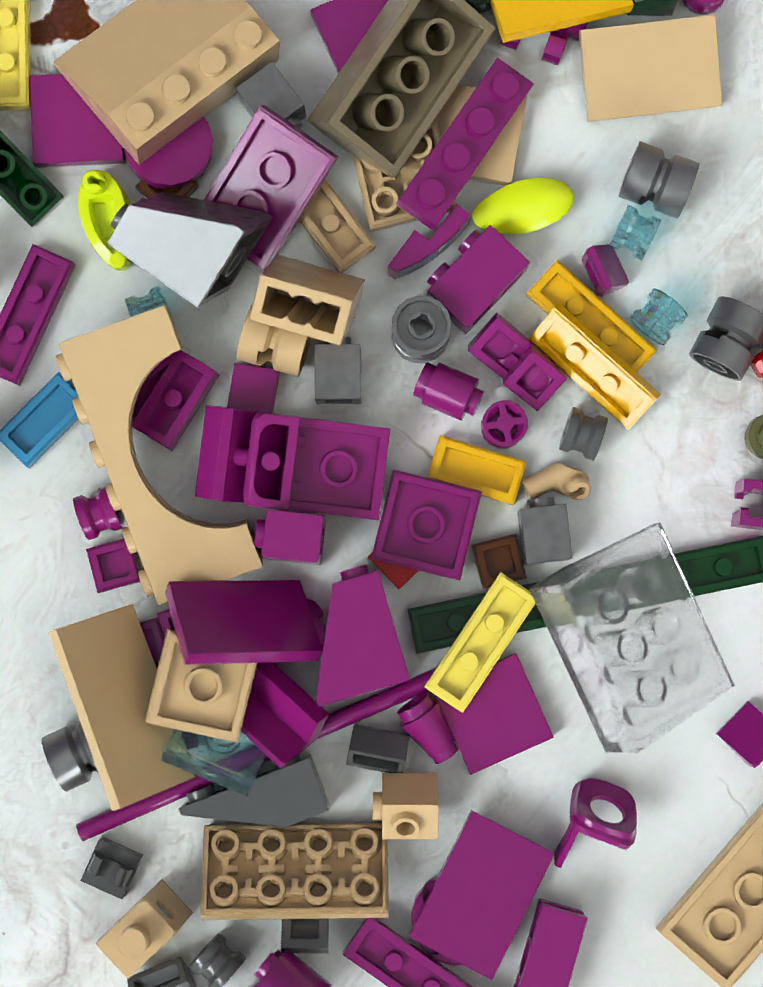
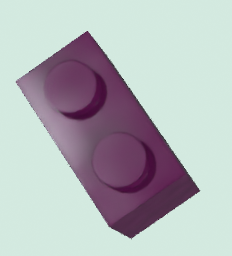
(477, 277)
(291, 537)

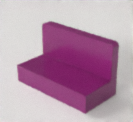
(281, 715)

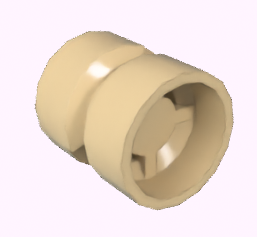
(267, 343)

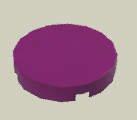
(179, 160)

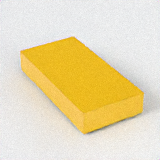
(477, 469)

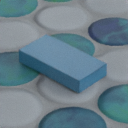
(41, 421)

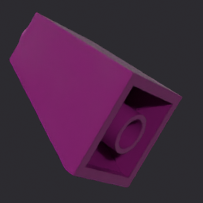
(359, 640)

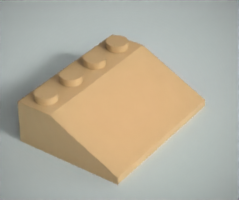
(166, 66)

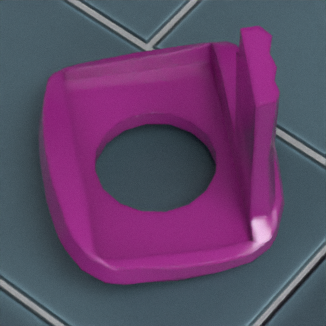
(586, 822)

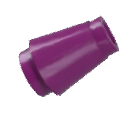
(427, 726)

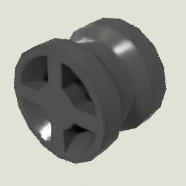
(583, 433)
(217, 962)

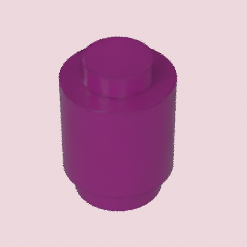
(448, 390)

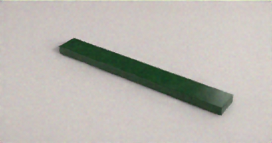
(705, 570)

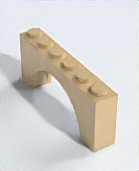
(108, 374)

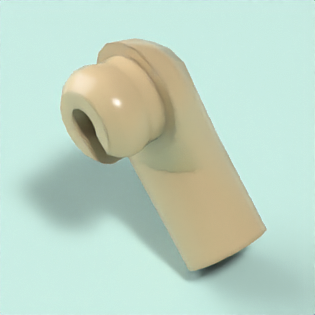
(559, 478)

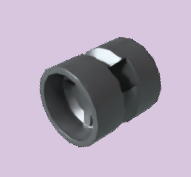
(659, 179)
(421, 329)
(728, 342)
(69, 757)

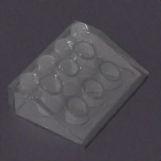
(632, 639)

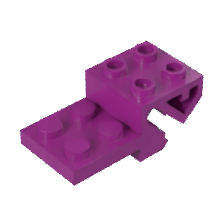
(292, 462)

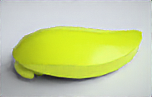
(98, 203)
(524, 206)

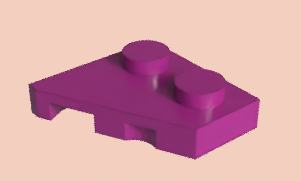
(172, 398)

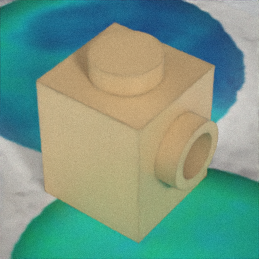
(407, 806)

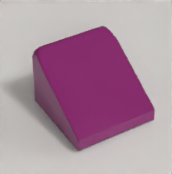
(604, 269)
(745, 734)

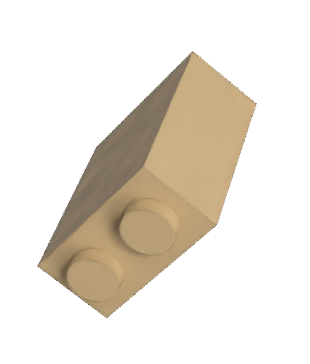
(307, 299)

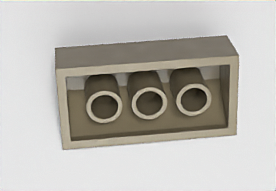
(400, 79)

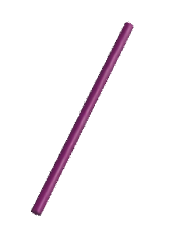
(334, 722)

